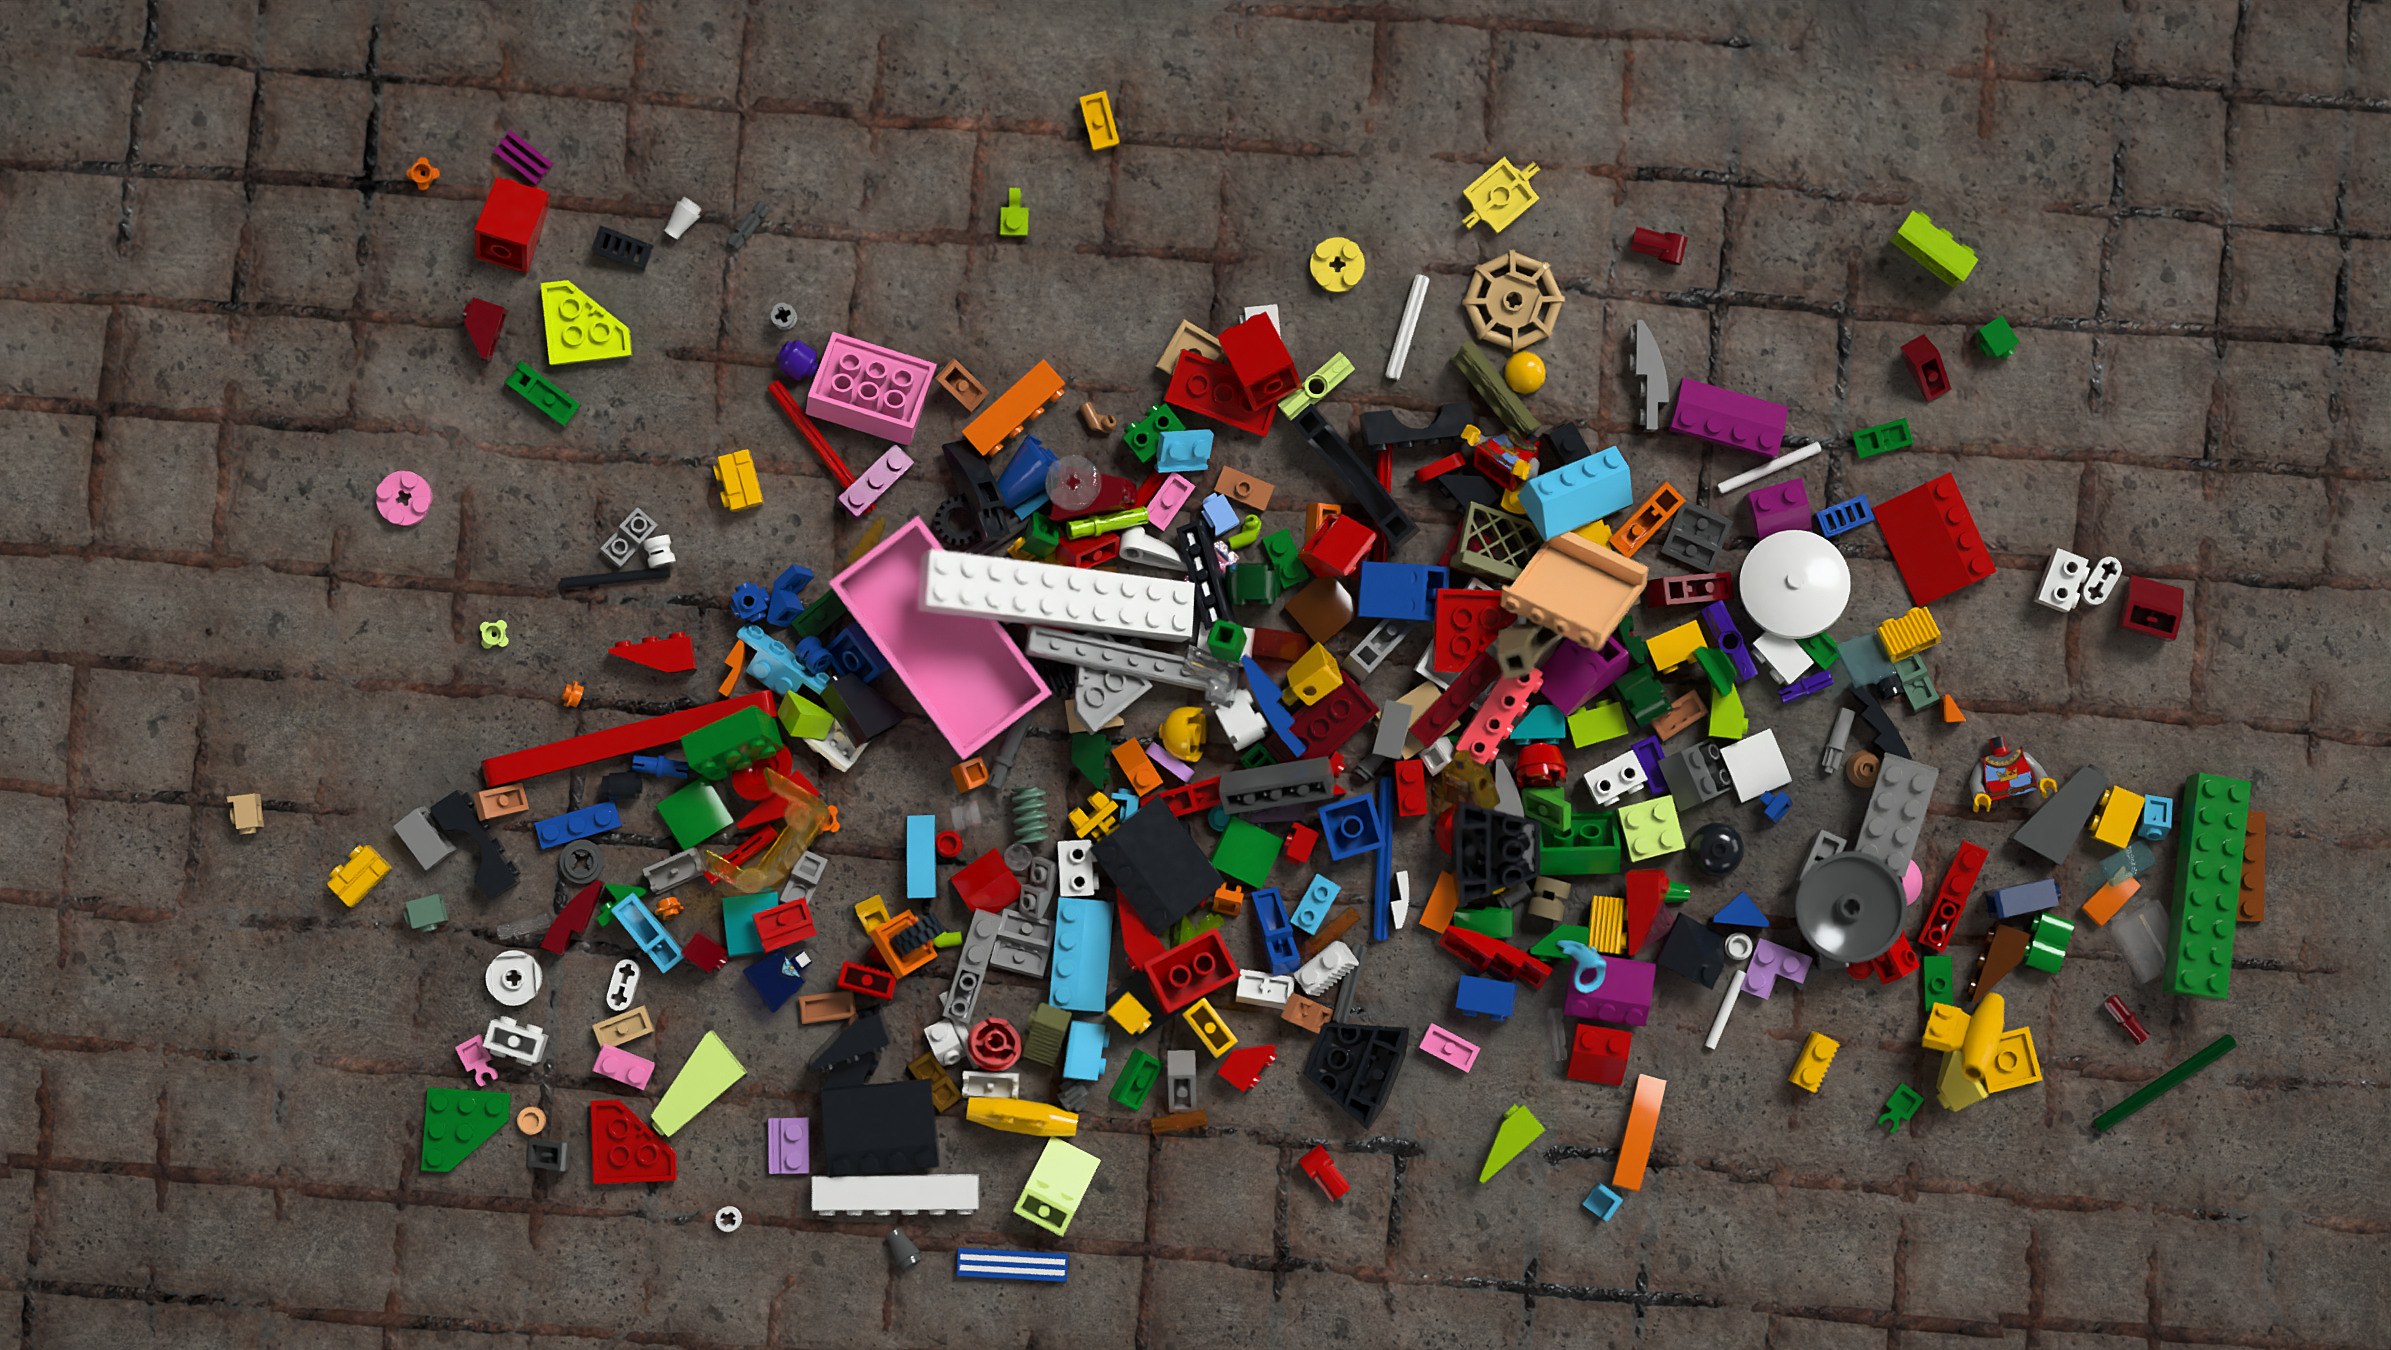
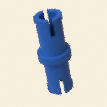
(660, 766)

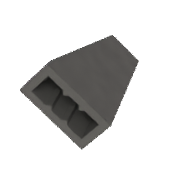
(2059, 819)

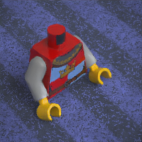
(1504, 456)
(2006, 775)

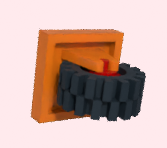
(907, 941)

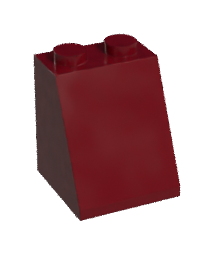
(1115, 496)

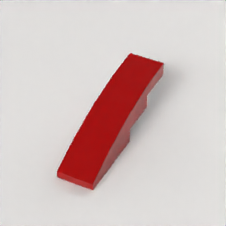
(1190, 797)
(1485, 952)

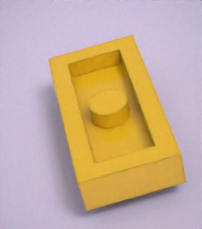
(1099, 121)

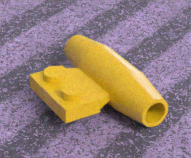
(1974, 1035)
(1022, 1116)

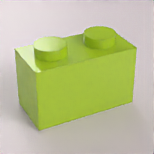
(1596, 724)

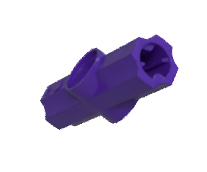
(1721, 624)

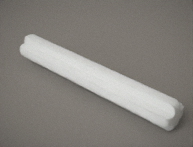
(1407, 327)

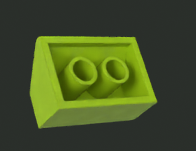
(1934, 249)

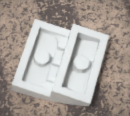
(1755, 765)

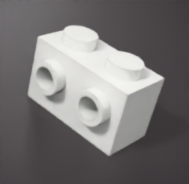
(2060, 579)
(1613, 775)
(1071, 868)
(508, 1038)

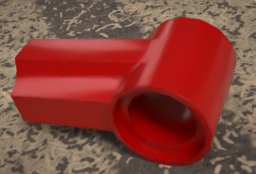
(1321, 1168)

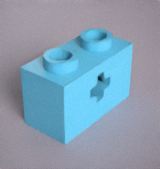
(1315, 904)

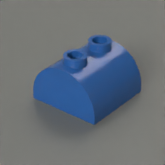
(857, 653)
(1352, 826)

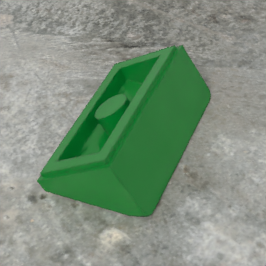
(1136, 1079)

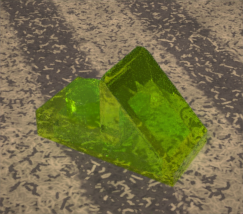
(1188, 930)

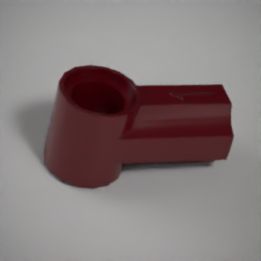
(1667, 246)

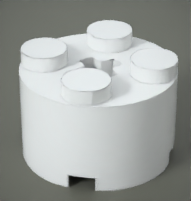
(1240, 722)

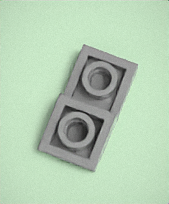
(628, 538)
(1038, 892)

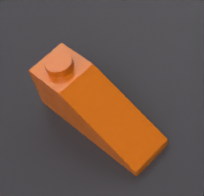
(1646, 518)

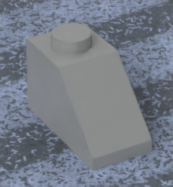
(1182, 1081)

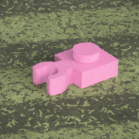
(476, 1057)

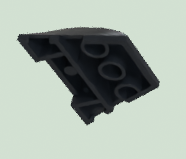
(1492, 851)
(1358, 1066)

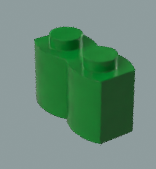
(2047, 942)

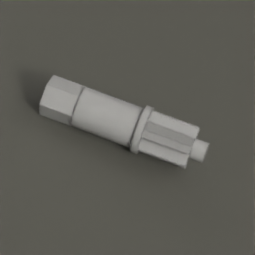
(1838, 740)

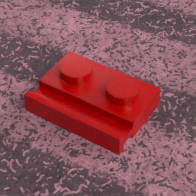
(784, 924)

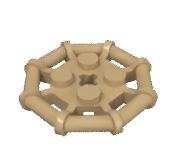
(1527, 293)

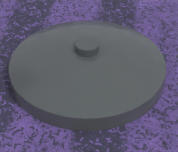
(1851, 907)

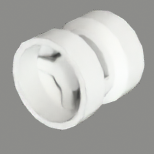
(657, 545)

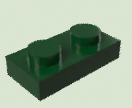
(820, 615)

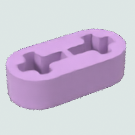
(1169, 762)

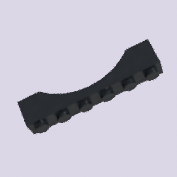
(1355, 475)

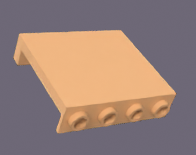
(1576, 589)

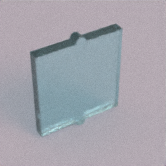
(1865, 659)

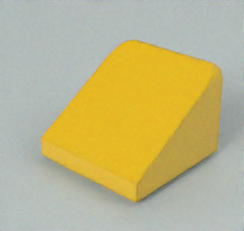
(872, 913)

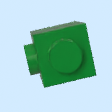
(1997, 339)
(1227, 641)

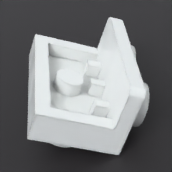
(837, 747)

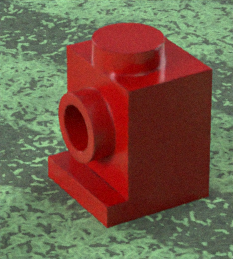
(1299, 844)

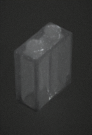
(2142, 938)

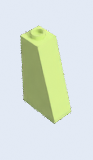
(699, 1083)

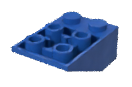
(1400, 590)

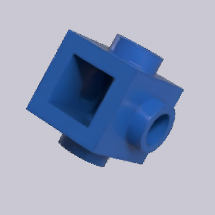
(757, 610)

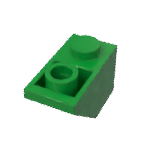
(1548, 945)

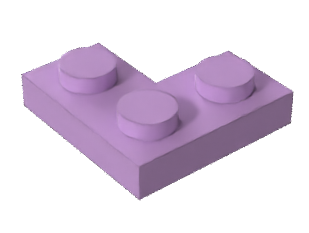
(1771, 961)

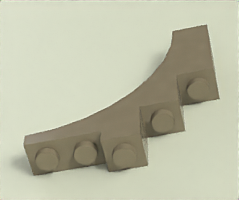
(1523, 645)

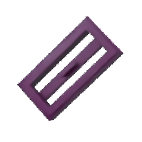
(505, 143)

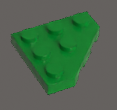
(459, 1123)

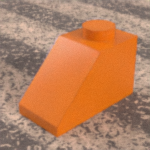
(1137, 767)

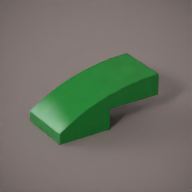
(1883, 438)
(1491, 922)

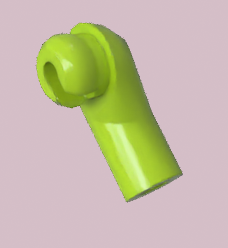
(948, 939)

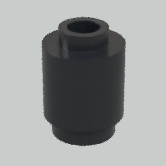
(622, 786)

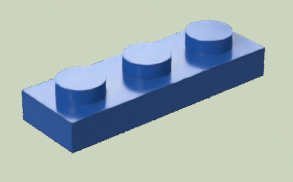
(578, 824)

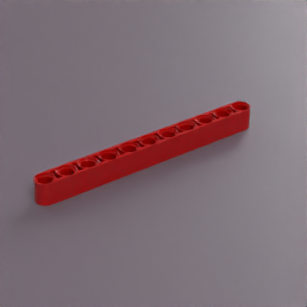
(616, 741)

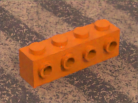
(1014, 409)

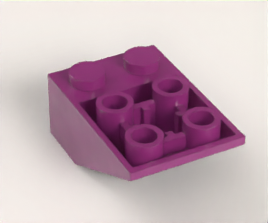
(1579, 672)

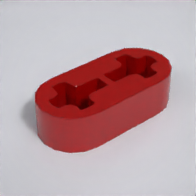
(1440, 468)

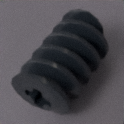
(1060, 678)

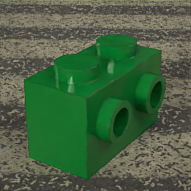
(1151, 430)

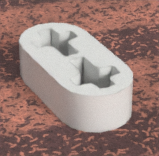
(2106, 584)
(630, 986)

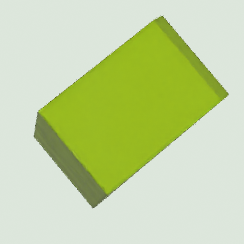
(804, 718)

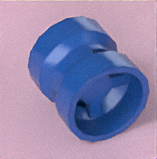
(813, 654)

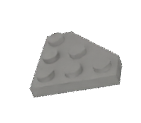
(1104, 693)

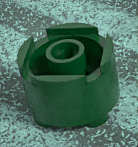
(1253, 582)
(1642, 695)

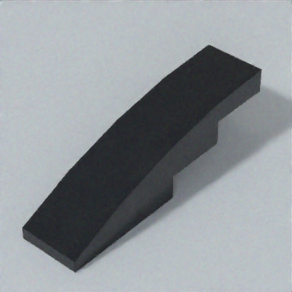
(1887, 737)

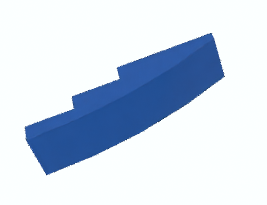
(1267, 695)

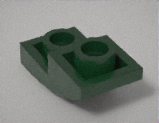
(1633, 645)

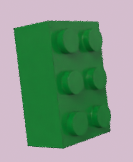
(732, 743)

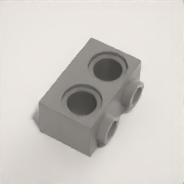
(1822, 846)

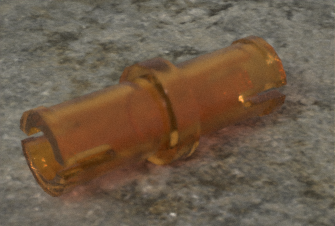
(1334, 929)
(1179, 1121)

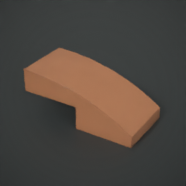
(1306, 1013)

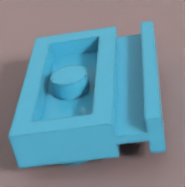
(1183, 450)

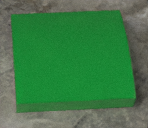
(694, 813)
(1246, 851)

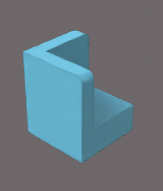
(1602, 1201)

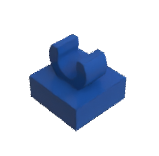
(1776, 806)

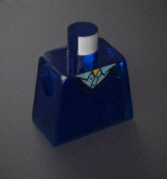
(778, 977)

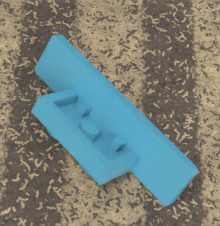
(777, 665)

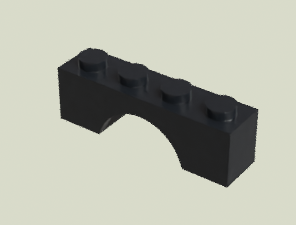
(1383, 429)
(495, 873)

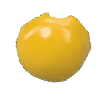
(1524, 372)

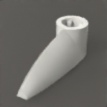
(1147, 550)

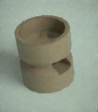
(1548, 908)

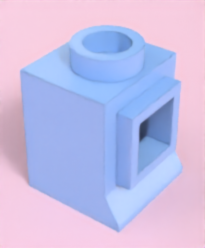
(1219, 514)

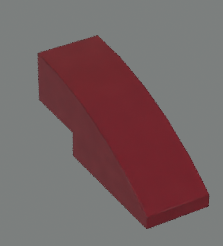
(573, 917)

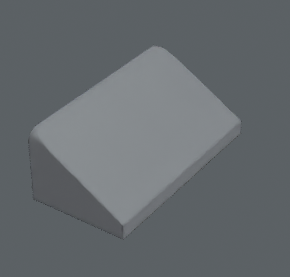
(1393, 729)

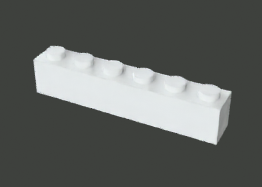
(895, 1192)

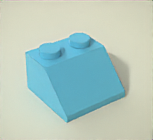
(1085, 1050)

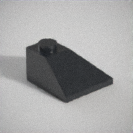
(1693, 951)

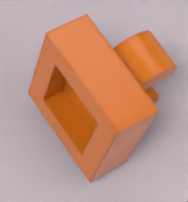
(1228, 901)

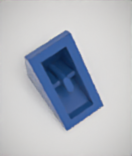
(1740, 911)

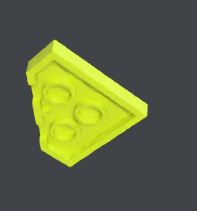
(580, 327)

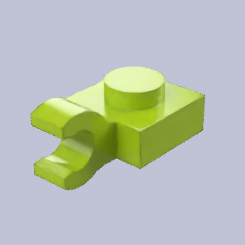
(1014, 218)

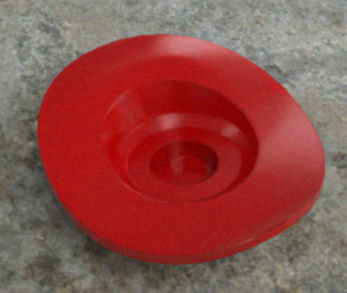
(751, 782)

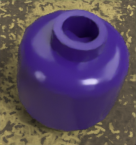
(797, 359)

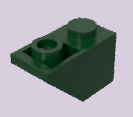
(1089, 756)

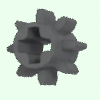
(1073, 1094)

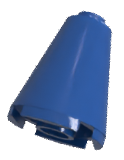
(1025, 472)

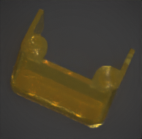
(805, 819)

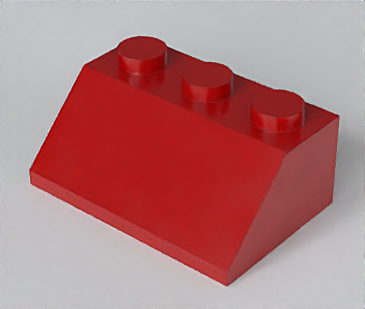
(1190, 971)

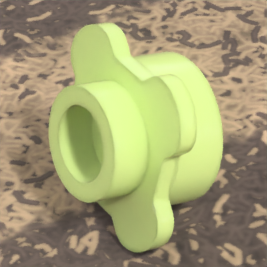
(487, 630)

